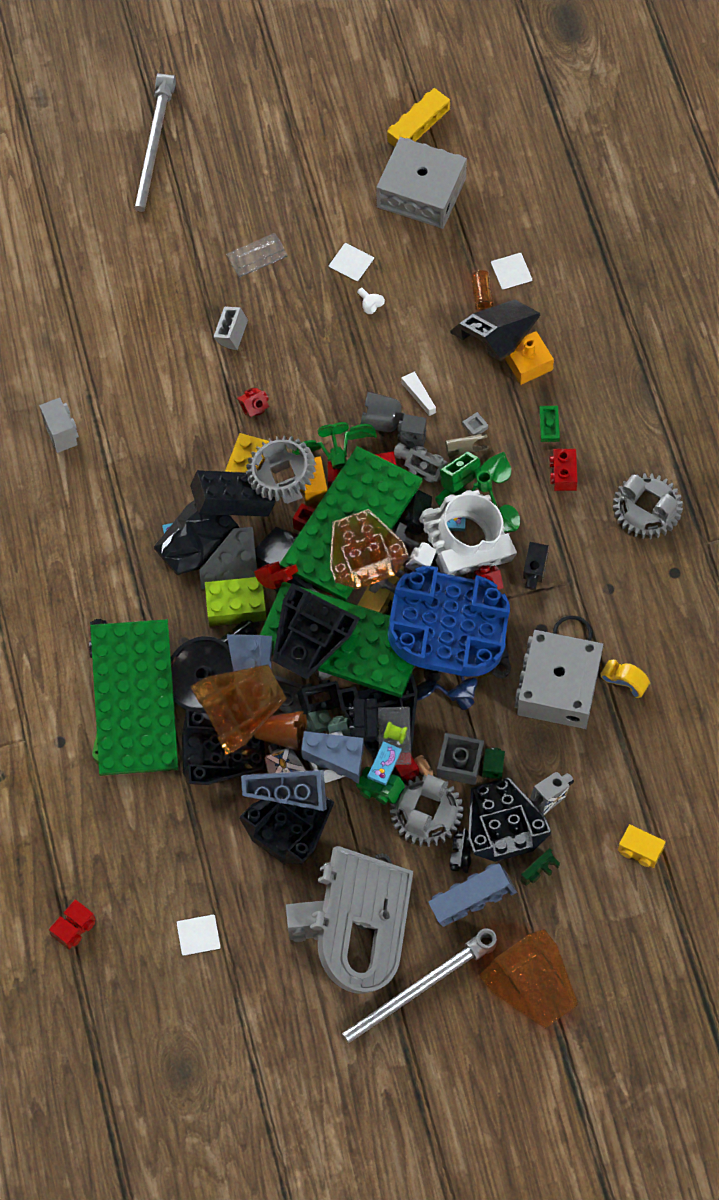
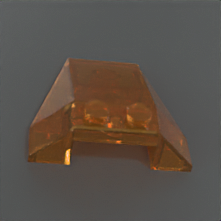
(239, 703)

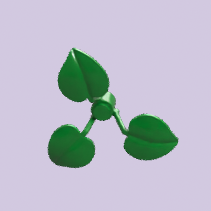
(337, 455)
(496, 470)

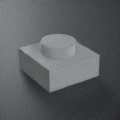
(475, 424)

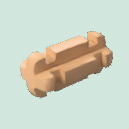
(423, 765)

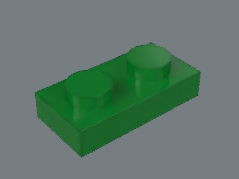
(549, 424)

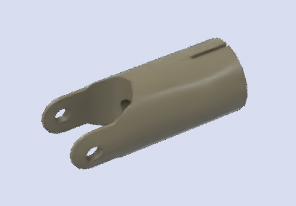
(464, 444)

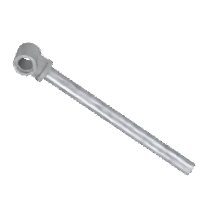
(164, 87)
(474, 949)

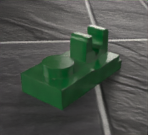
(532, 873)

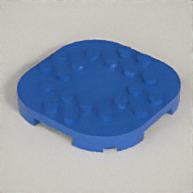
(448, 622)

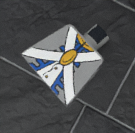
(282, 760)
(551, 791)

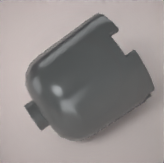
(382, 412)

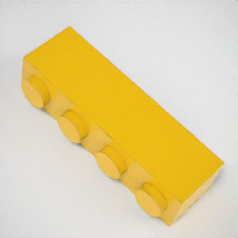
(420, 117)

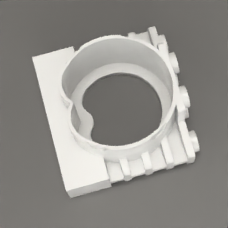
(456, 557)

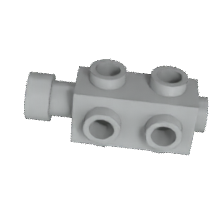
(424, 467)

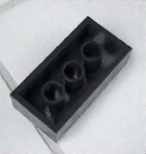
(228, 495)

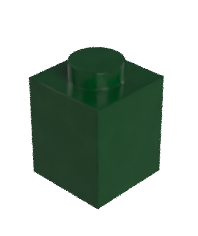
(493, 763)

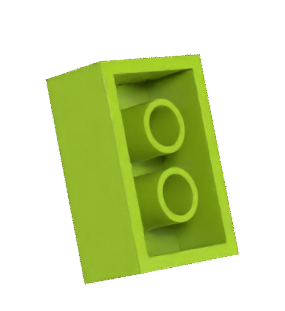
(235, 601)

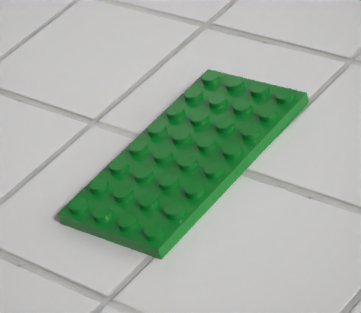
(361, 485)
(365, 656)
(134, 697)

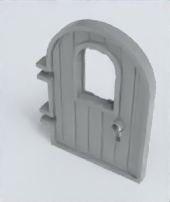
(358, 898)

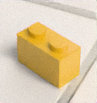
(641, 846)

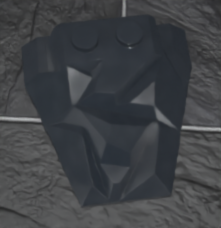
(193, 539)

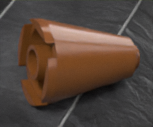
(284, 730)

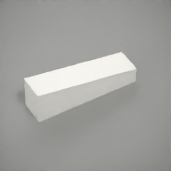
(416, 389)

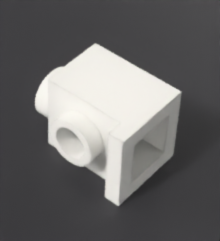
(421, 556)

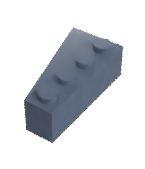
(250, 651)
(293, 788)
(472, 894)

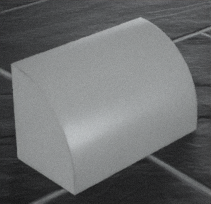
(231, 327)

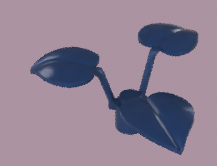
(462, 693)

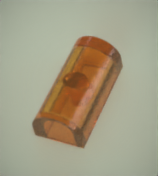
(482, 289)

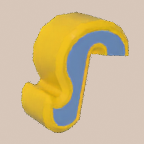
(626, 675)

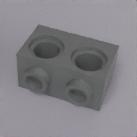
(412, 431)

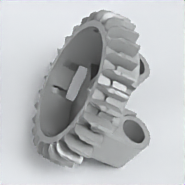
(278, 460)
(666, 510)
(421, 824)

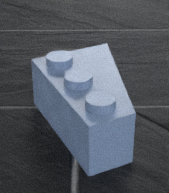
(334, 752)

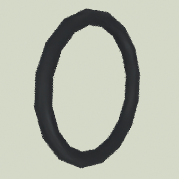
(574, 618)

